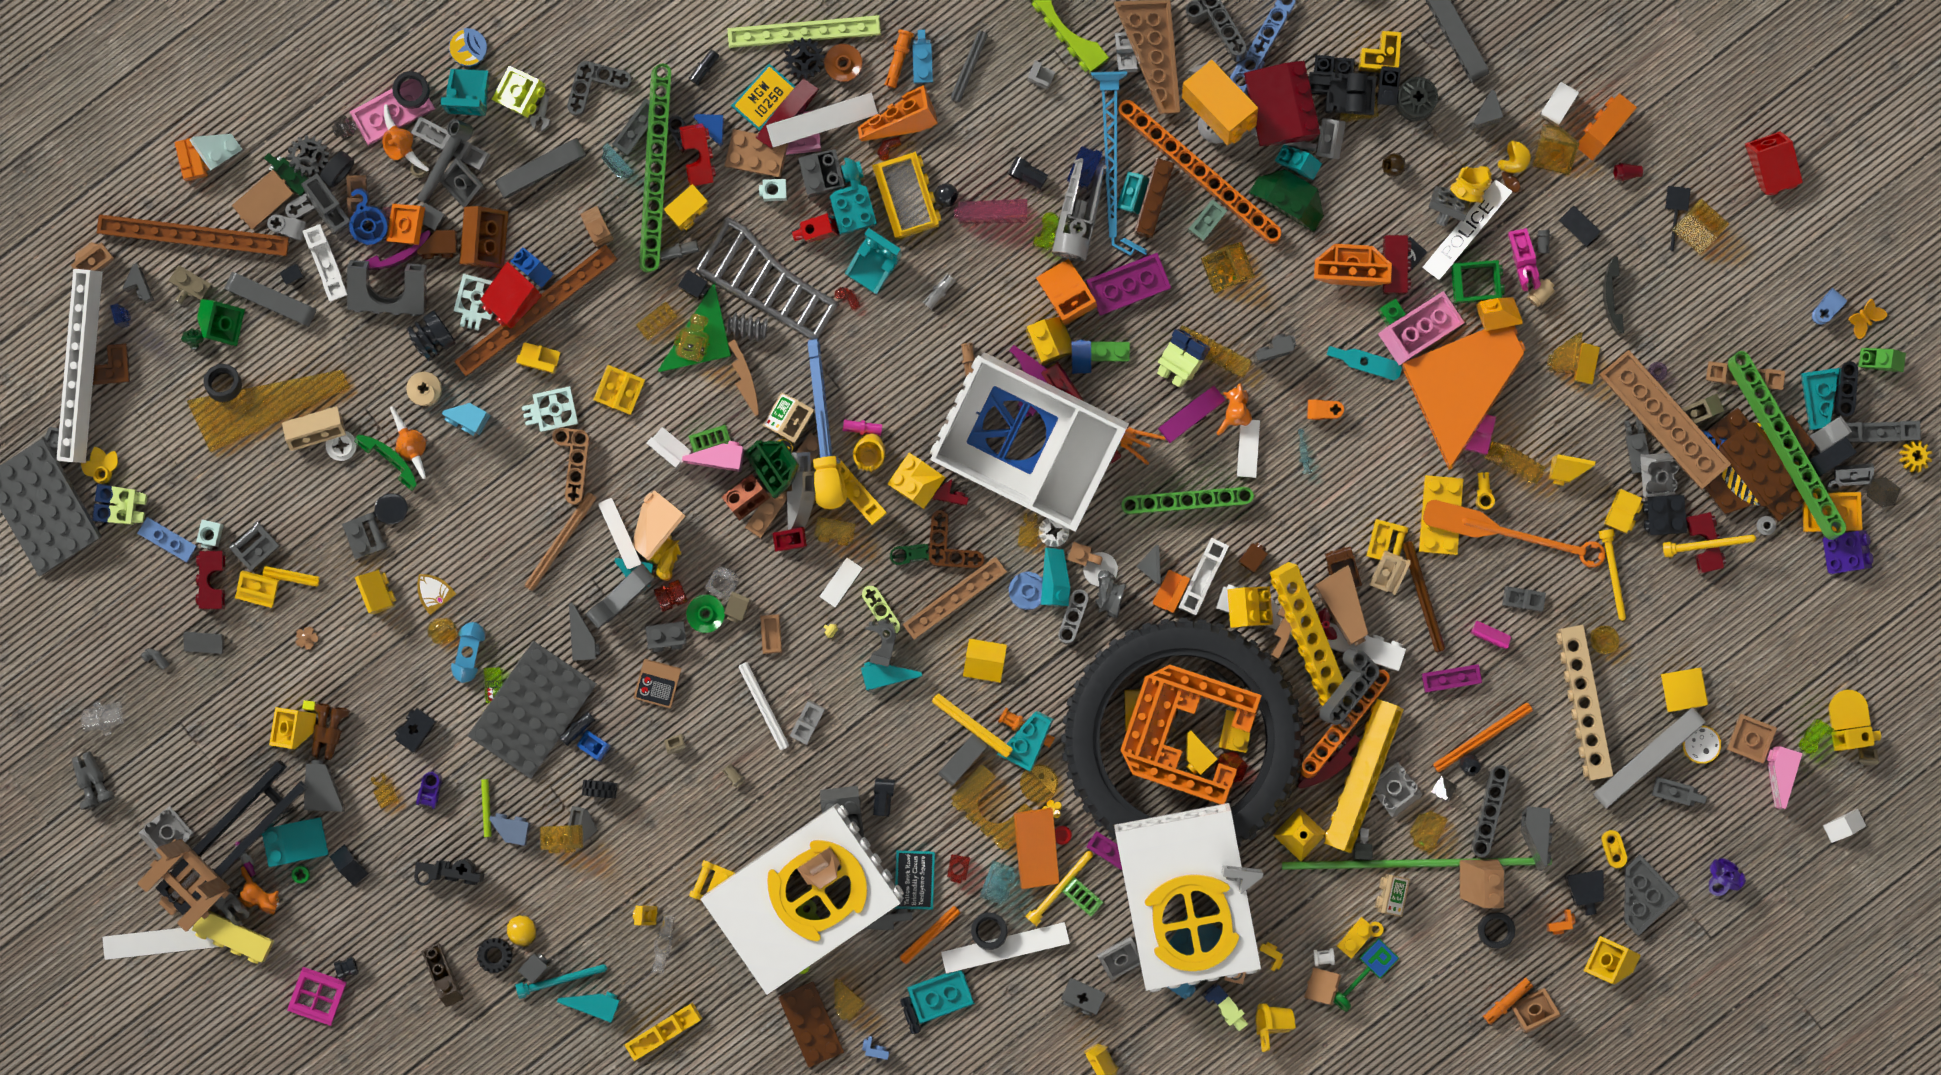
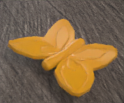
(1865, 316)

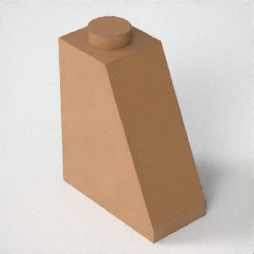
(596, 227)

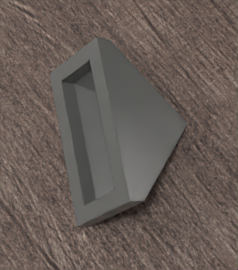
(1151, 565)
(581, 816)

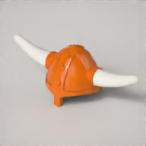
(398, 142)
(410, 443)

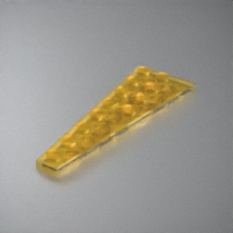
(261, 406)

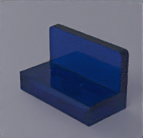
(1090, 162)

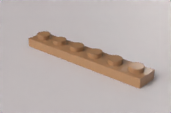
(770, 508)
(954, 598)

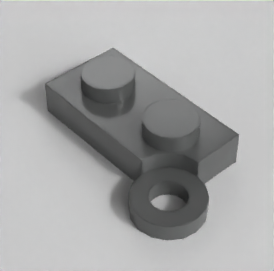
(1851, 475)

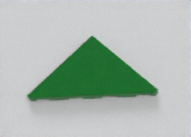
(715, 328)

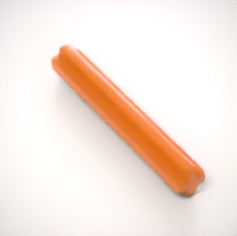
(929, 935)

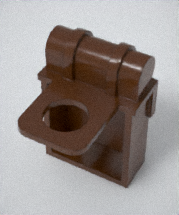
(1341, 558)

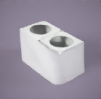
(1559, 104)

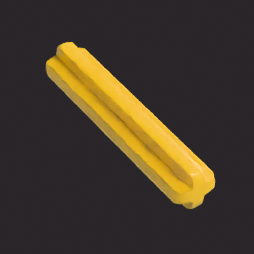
(291, 576)

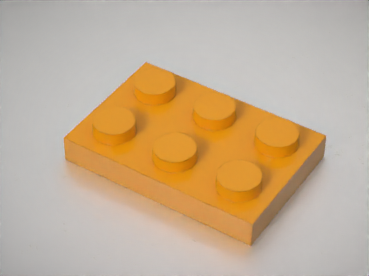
(1848, 506)

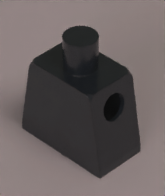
(1586, 889)

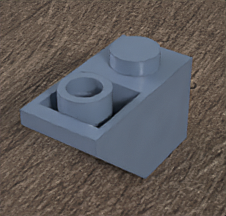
(511, 830)

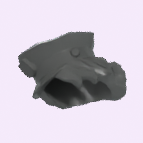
(1109, 594)

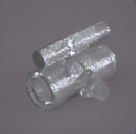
(102, 717)

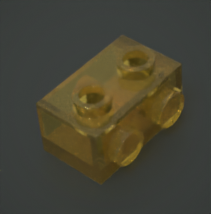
(835, 530)
(561, 837)

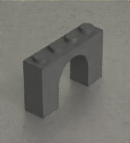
(363, 298)

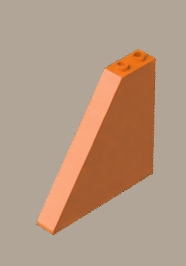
(1462, 383)

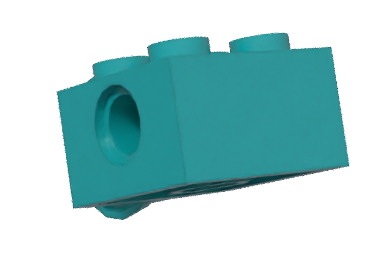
(852, 204)

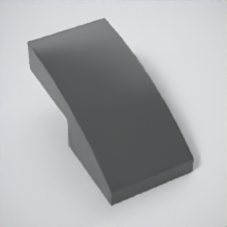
(1524, 598)

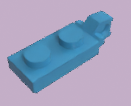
(922, 59)

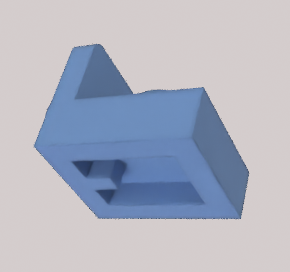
(877, 1051)

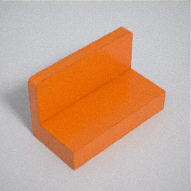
(1171, 591)

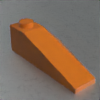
(908, 116)

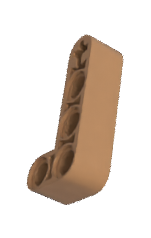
(572, 466)

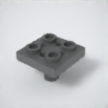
(1448, 205)

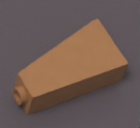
(1342, 602)

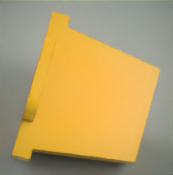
(1271, 1021)

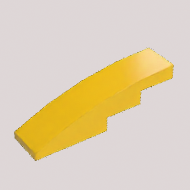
(663, 1031)

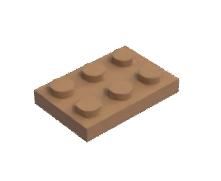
(753, 156)

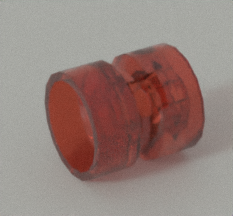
(670, 595)

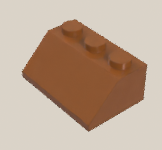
(483, 237)

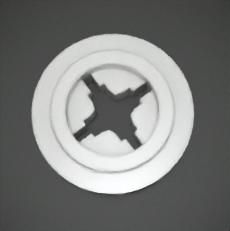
(348, 451)
(1050, 540)

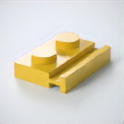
(256, 589)
(1231, 737)

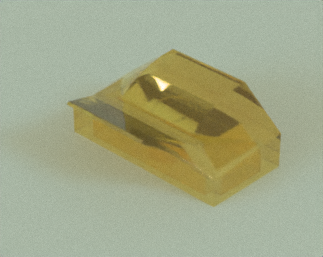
(1427, 830)

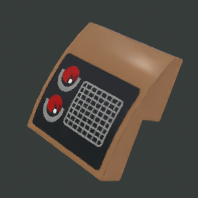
(657, 683)

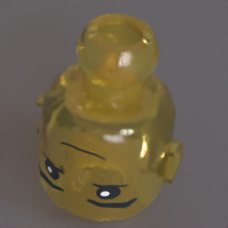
(692, 341)

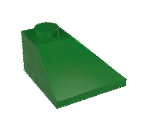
(220, 321)

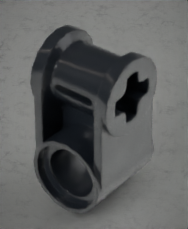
(676, 133)

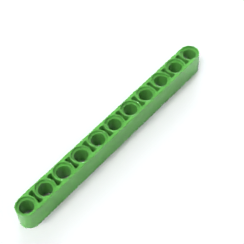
(660, 160)
(1786, 455)

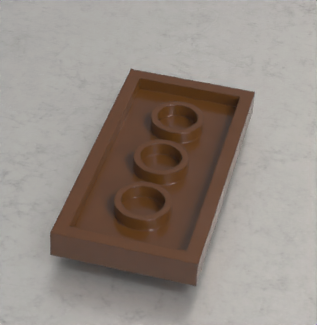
(811, 1024)

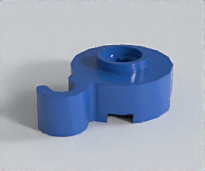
(367, 212)

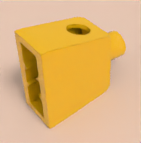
(1855, 738)

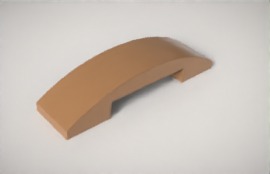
(1720, 373)

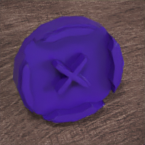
(1726, 874)

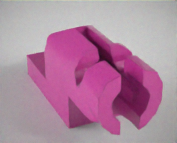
(1524, 258)

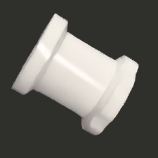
(1324, 957)

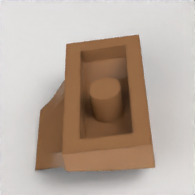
(92, 257)
(821, 868)

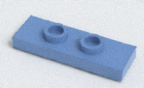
(167, 539)

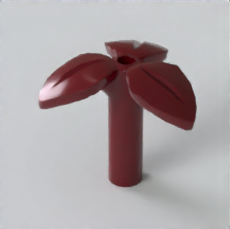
(1324, 617)

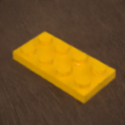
(1445, 490)

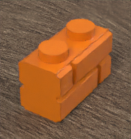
(190, 161)

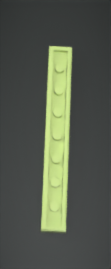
(815, 30)

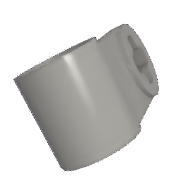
(289, 226)

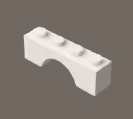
(1203, 576)

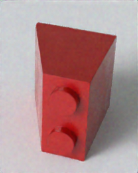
(1774, 163)
(509, 296)

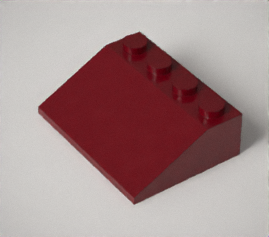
(1283, 103)

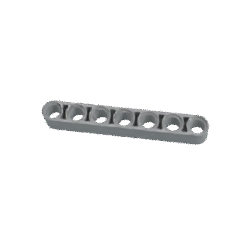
(1649, 758)

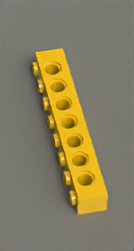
(1311, 625)

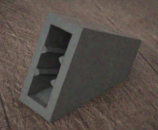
(322, 790)

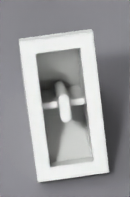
(1844, 826)

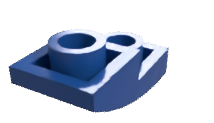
(1081, 356)

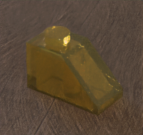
(846, 1001)

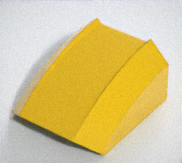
(1101, 1060)

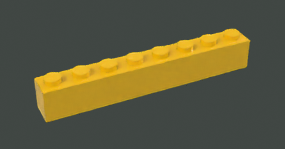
(1363, 776)

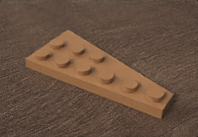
(1152, 40)

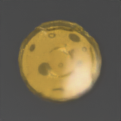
(1039, 783)

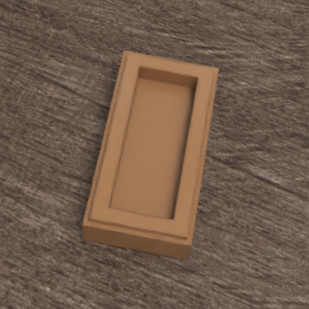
(771, 634)

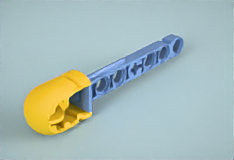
(827, 478)

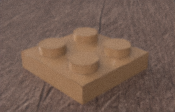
(1751, 738)

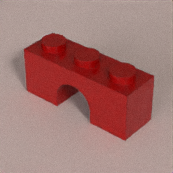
(700, 171)

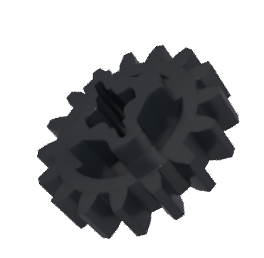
(803, 50)

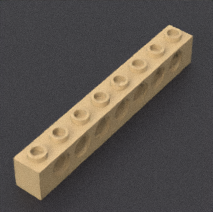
(1603, 768)

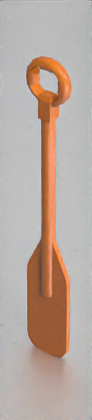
(1477, 524)

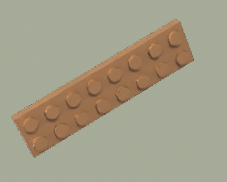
(1665, 419)

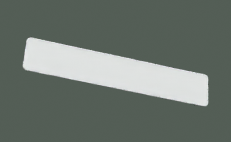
(619, 533)

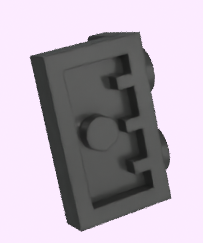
(666, 635)

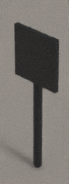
(1677, 199)

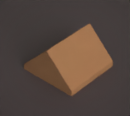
(1535, 1010)

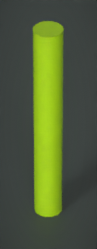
(486, 807)

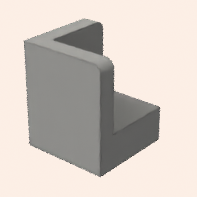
(1041, 75)

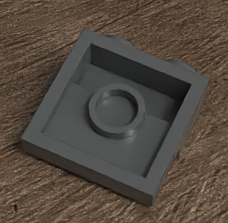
(1279, 346)

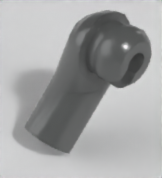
(155, 655)

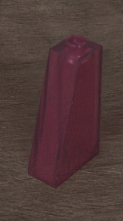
(992, 211)

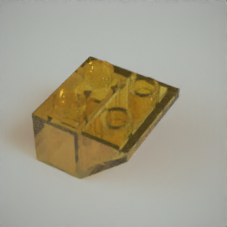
(1700, 226)

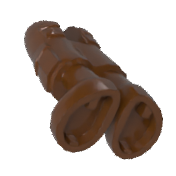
(324, 734)

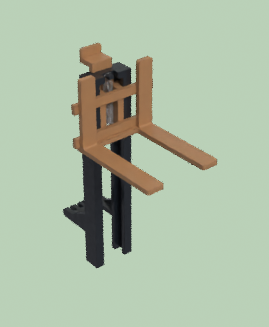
(182, 887)

